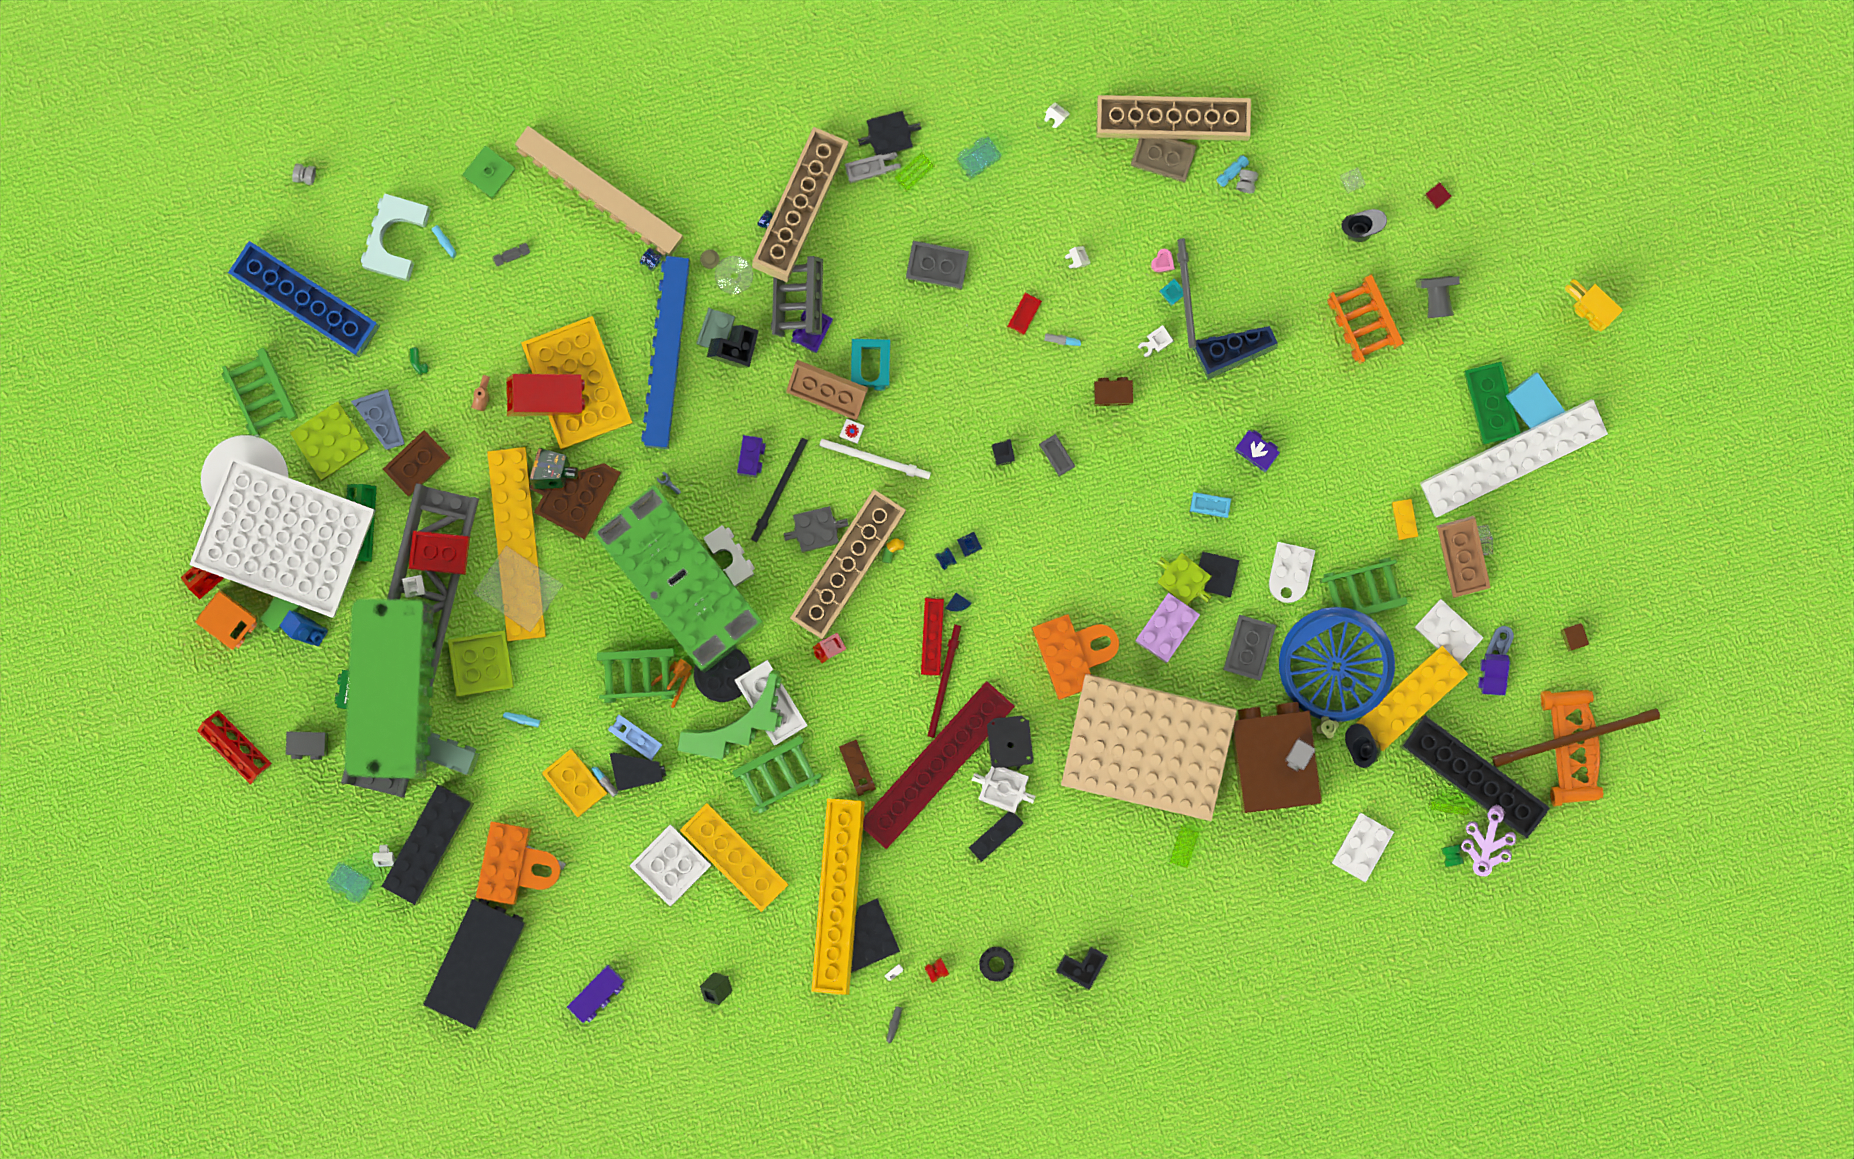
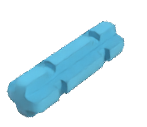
(1232, 170)

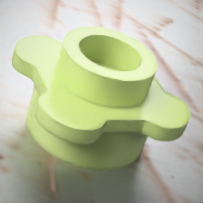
(1332, 727)

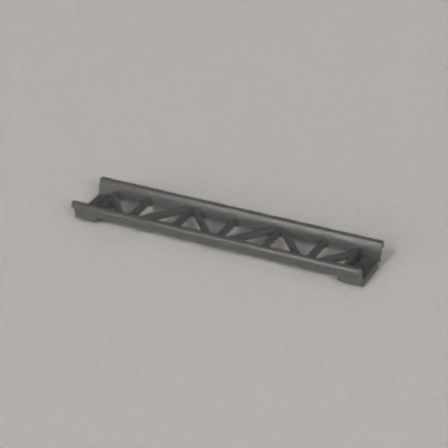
(455, 508)

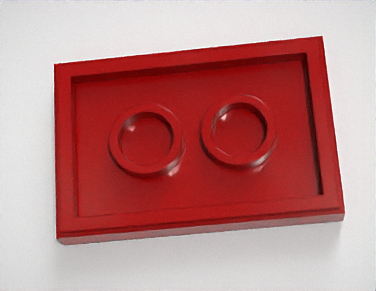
(439, 552)

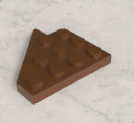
(579, 501)

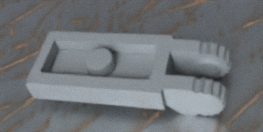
(870, 167)

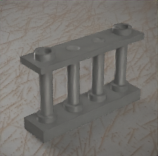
(813, 301)

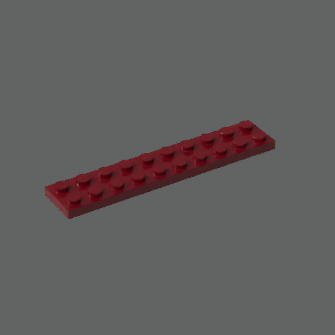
(935, 765)

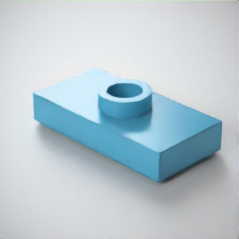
(1210, 505)

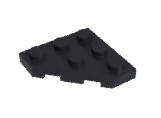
(871, 936)

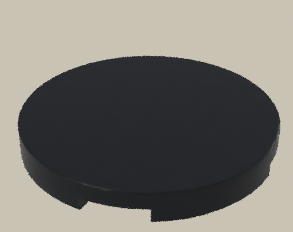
(719, 681)

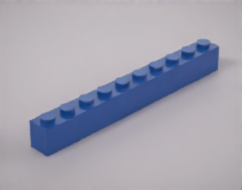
(667, 352)

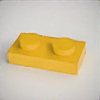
(1404, 519)

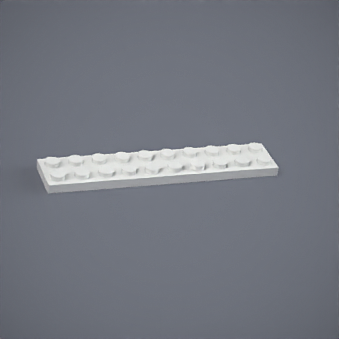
(1513, 458)

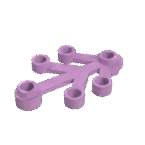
(1487, 844)

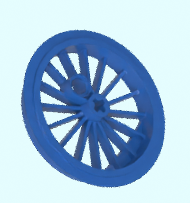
(1316, 623)

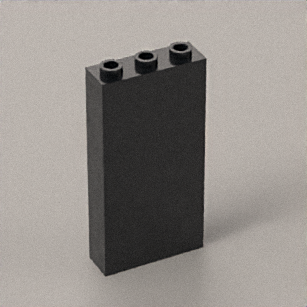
(475, 963)

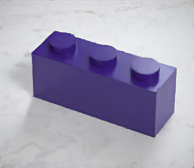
(596, 994)

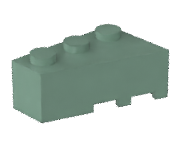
(451, 755)

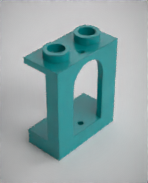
(877, 344)

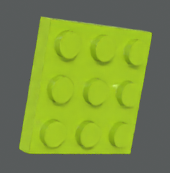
(329, 441)
(481, 663)

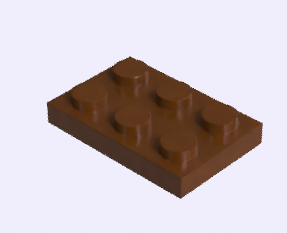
(416, 463)

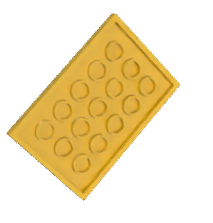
(580, 351)

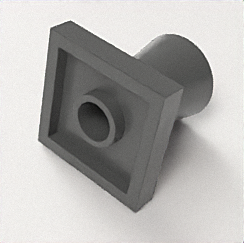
(1438, 294)

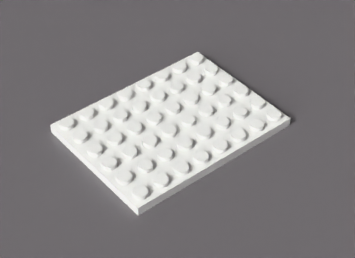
(282, 537)

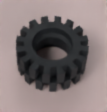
(996, 952)

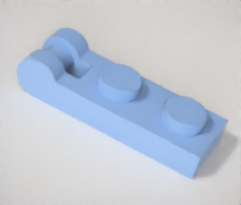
(635, 737)

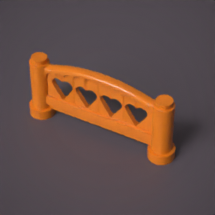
(1569, 788)

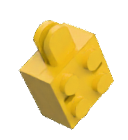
(1593, 305)

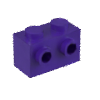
(750, 454)

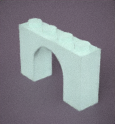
(391, 211)

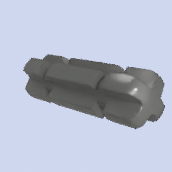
(511, 254)

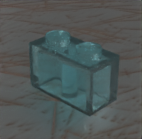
(978, 157)
(349, 882)

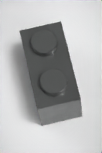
(307, 744)

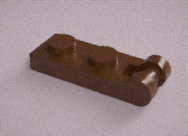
(857, 767)

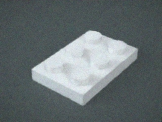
(1447, 629)
(1362, 847)

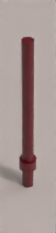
(953, 644)

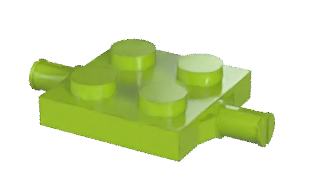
(1184, 579)

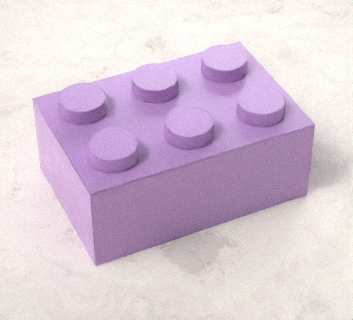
(1167, 628)

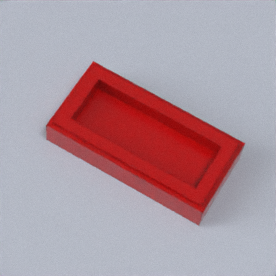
(1024, 313)

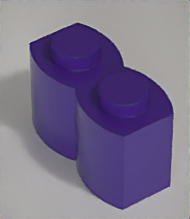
(1494, 675)

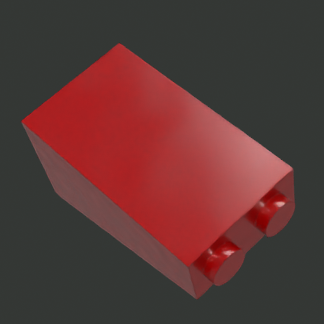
(544, 394)

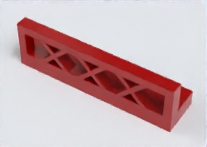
(202, 583)
(230, 749)

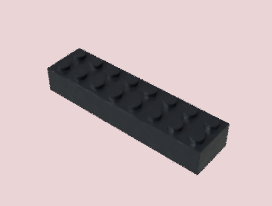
(1474, 776)

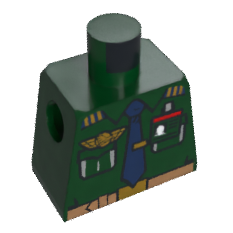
(551, 470)

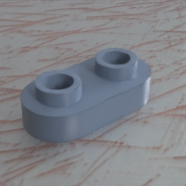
(1498, 644)

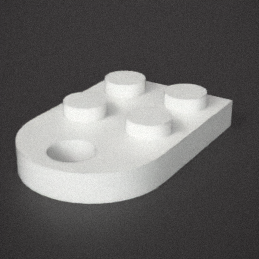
(1290, 570)

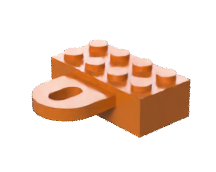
(1069, 652)
(509, 864)

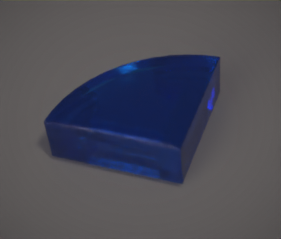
(958, 603)

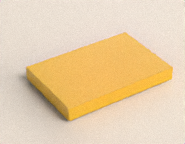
(574, 783)

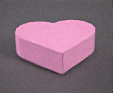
(1163, 262)

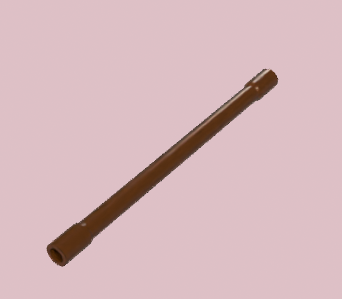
(1509, 757)

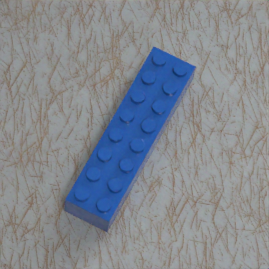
(304, 299)

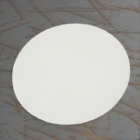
(244, 448)

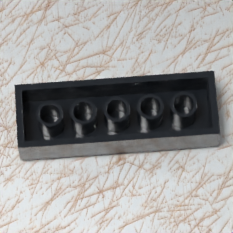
(427, 844)

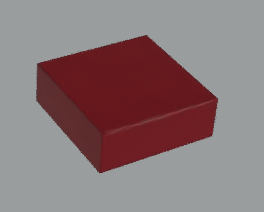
(1438, 195)

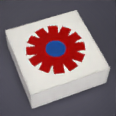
(852, 431)

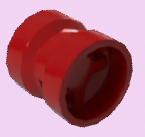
(941, 970)

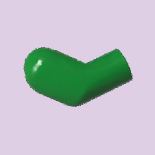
(415, 361)

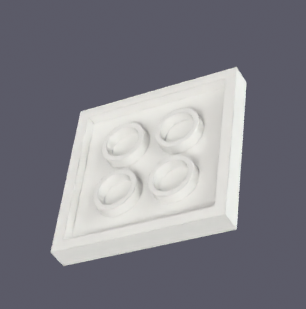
(670, 865)

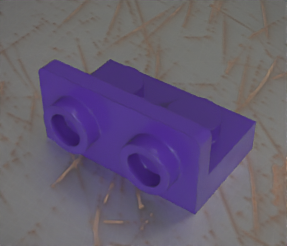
(810, 341)

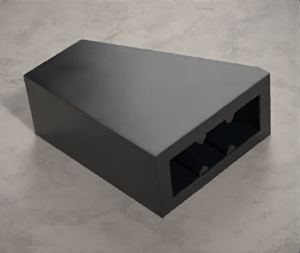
(635, 772)

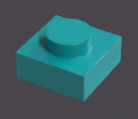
(1172, 292)

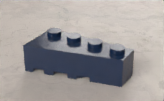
(1234, 349)

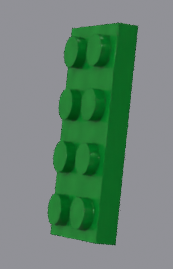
(1491, 407)

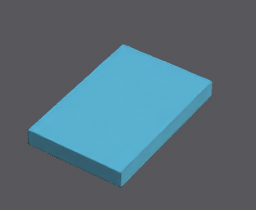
(1534, 401)

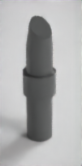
(894, 1023)

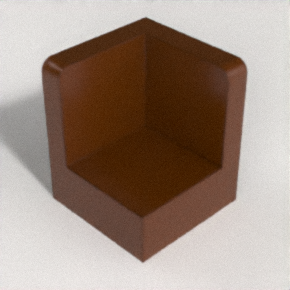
(1574, 637)

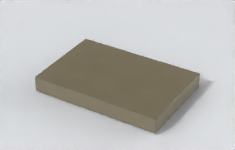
(1164, 157)

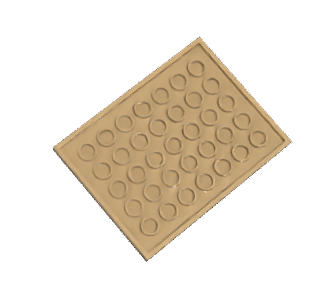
(1148, 747)

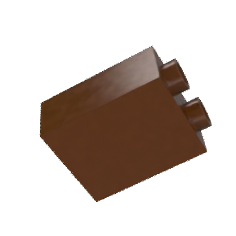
(1260, 761)

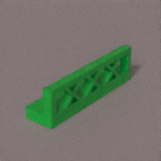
(367, 497)

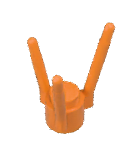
(681, 670)

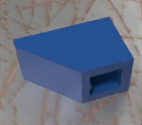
(303, 628)

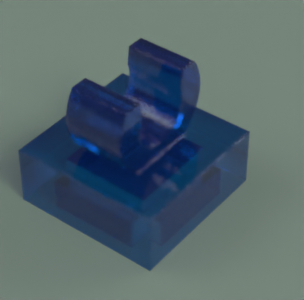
(969, 544)

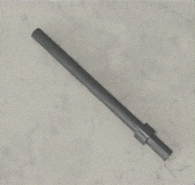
(1183, 258)

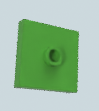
(489, 172)

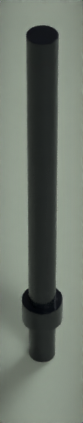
(763, 522)

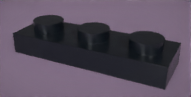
(996, 835)

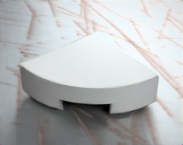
(894, 972)

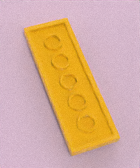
(1413, 697)
(734, 857)

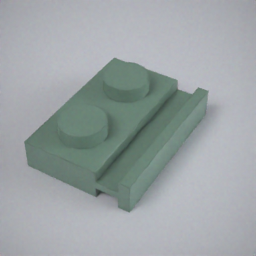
(715, 326)

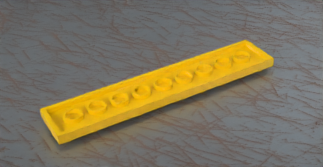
(514, 519)
(838, 896)

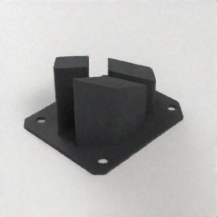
(1006, 733)

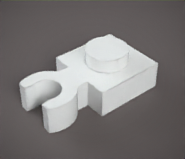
(1158, 340)

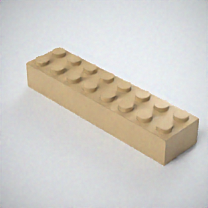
(1173, 117)
(800, 204)
(848, 564)

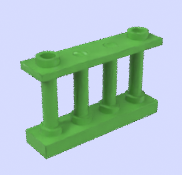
(278, 393)
(1376, 604)
(626, 659)
(778, 756)

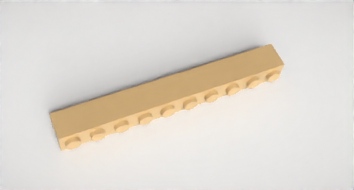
(599, 191)

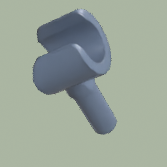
(667, 482)

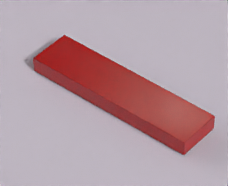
(932, 636)

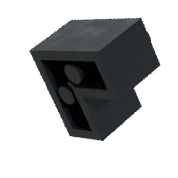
(736, 350)
(1084, 972)

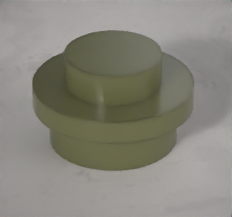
(710, 259)

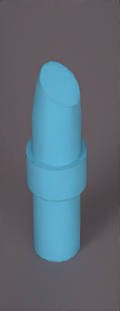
(444, 241)
(522, 719)

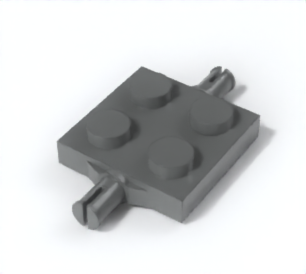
(816, 529)

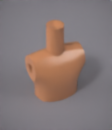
(481, 395)

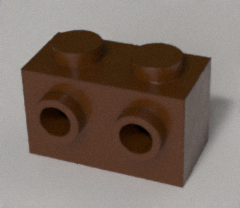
(1113, 392)

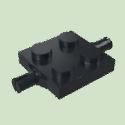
(889, 133)

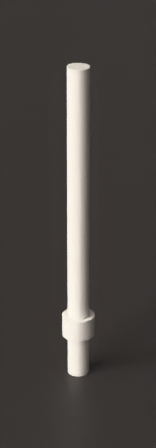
(910, 469)

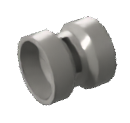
(304, 174)
(1247, 181)

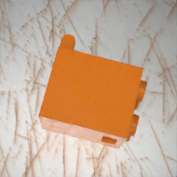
(222, 617)

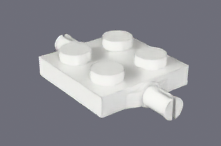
(1003, 788)

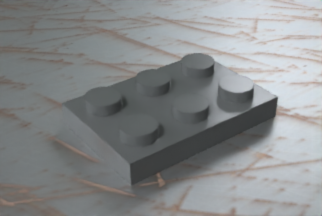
(937, 265)
(1249, 647)

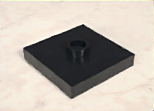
(1223, 573)

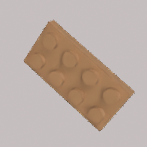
(827, 389)
(1463, 556)

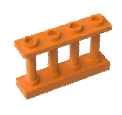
(1376, 304)

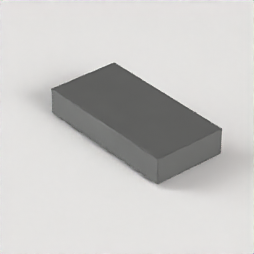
(1057, 455)

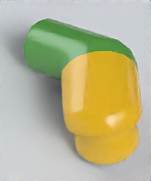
(891, 547)

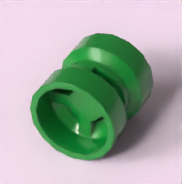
(1452, 855)

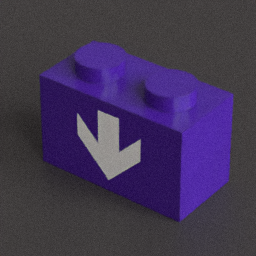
(1257, 450)

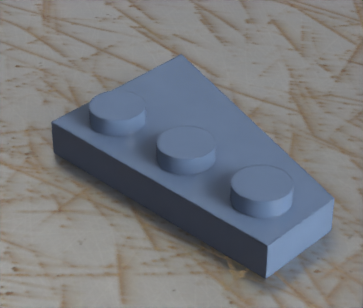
(381, 417)

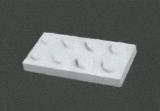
(752, 686)

